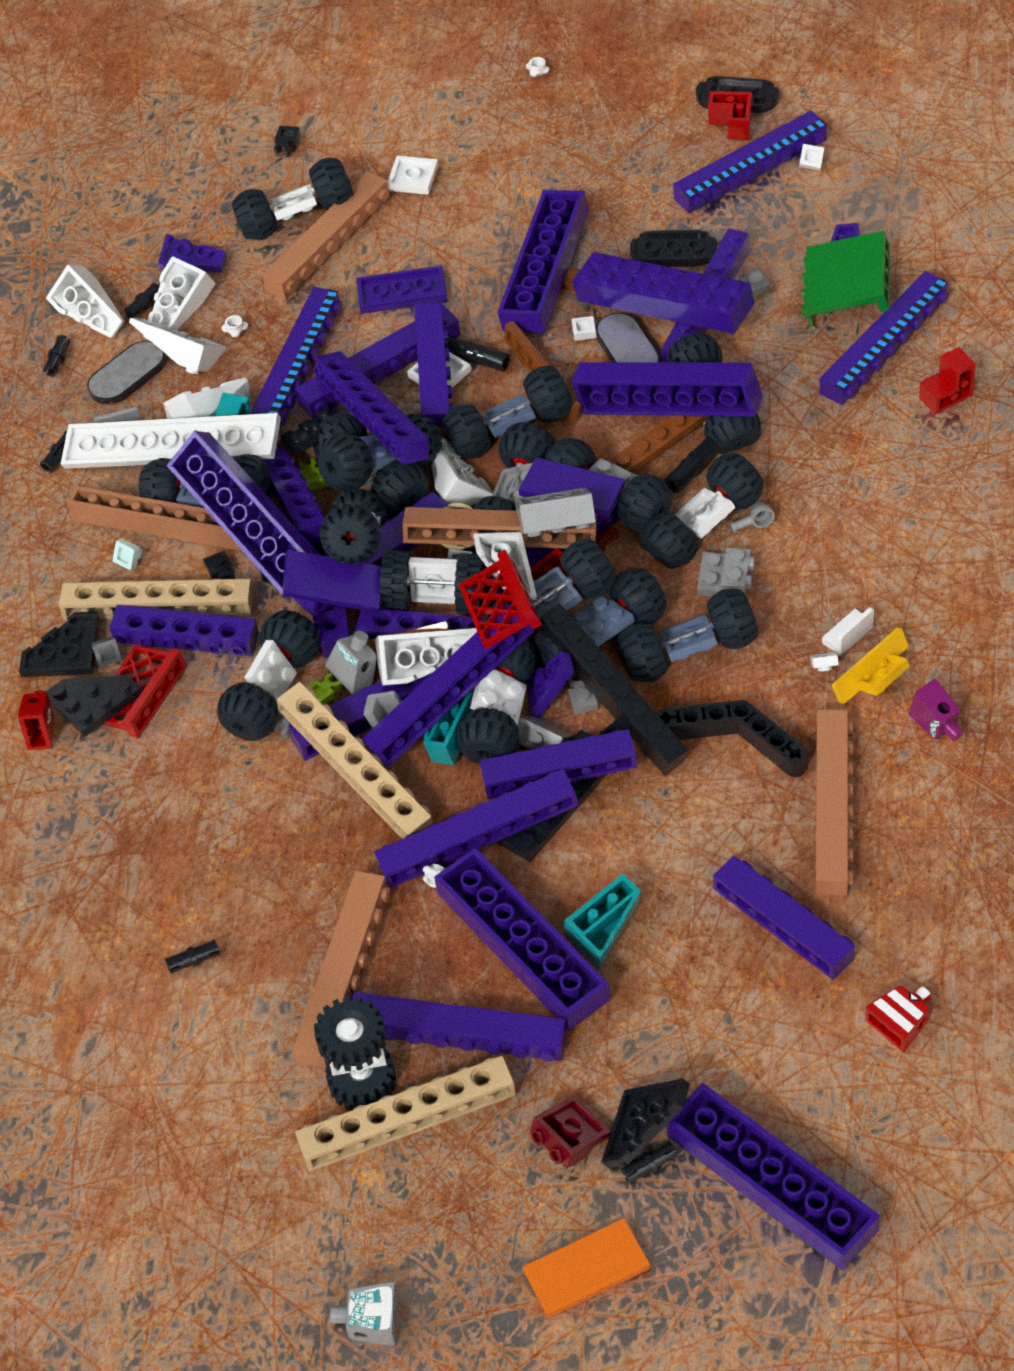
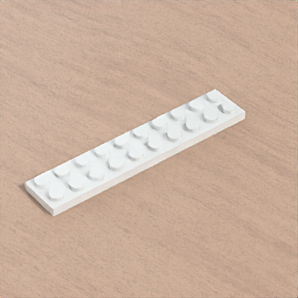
(146, 440)

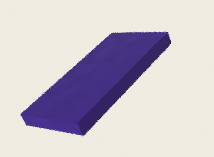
(401, 289)
(553, 477)
(331, 582)

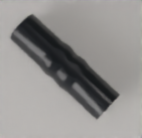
(478, 353)
(692, 464)

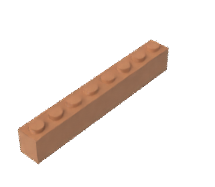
(325, 236)
(147, 517)
(459, 525)
(832, 803)
(344, 958)

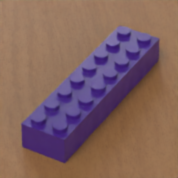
(544, 260)
(664, 292)
(667, 388)
(238, 505)
(522, 938)
(774, 1176)

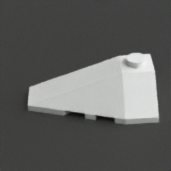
(180, 293)
(84, 299)
(191, 352)
(204, 402)
(455, 478)
(490, 544)
(415, 655)

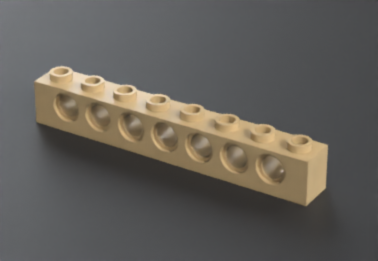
(213, 596)
(301, 698)
(397, 1124)

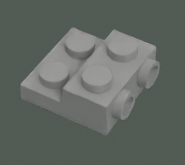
(725, 571)

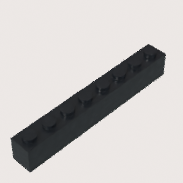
(613, 690)

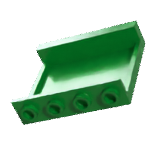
(846, 274)

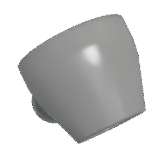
(760, 516)

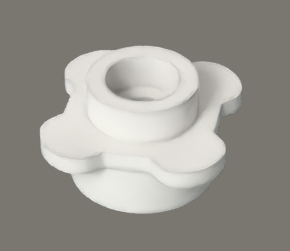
(537, 67)
(234, 325)
(430, 872)

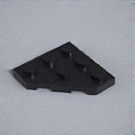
(306, 434)
(64, 649)
(92, 701)
(641, 1117)

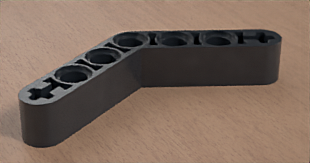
(754, 727)

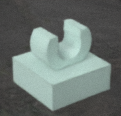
(127, 554)

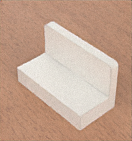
(849, 631)

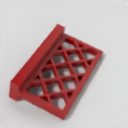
(514, 592)
(154, 692)

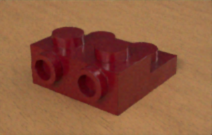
(568, 1131)

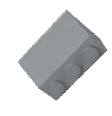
(555, 511)

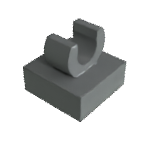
(106, 651)

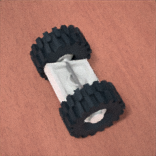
(426, 580)
(352, 1045)

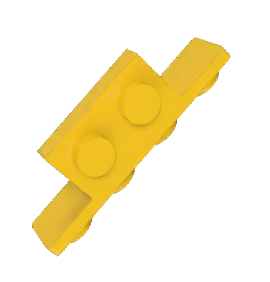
(875, 669)

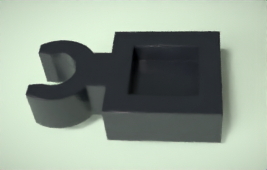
(286, 138)
(219, 566)

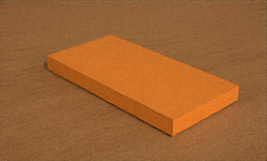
(586, 1268)

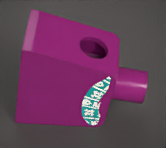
(936, 711)

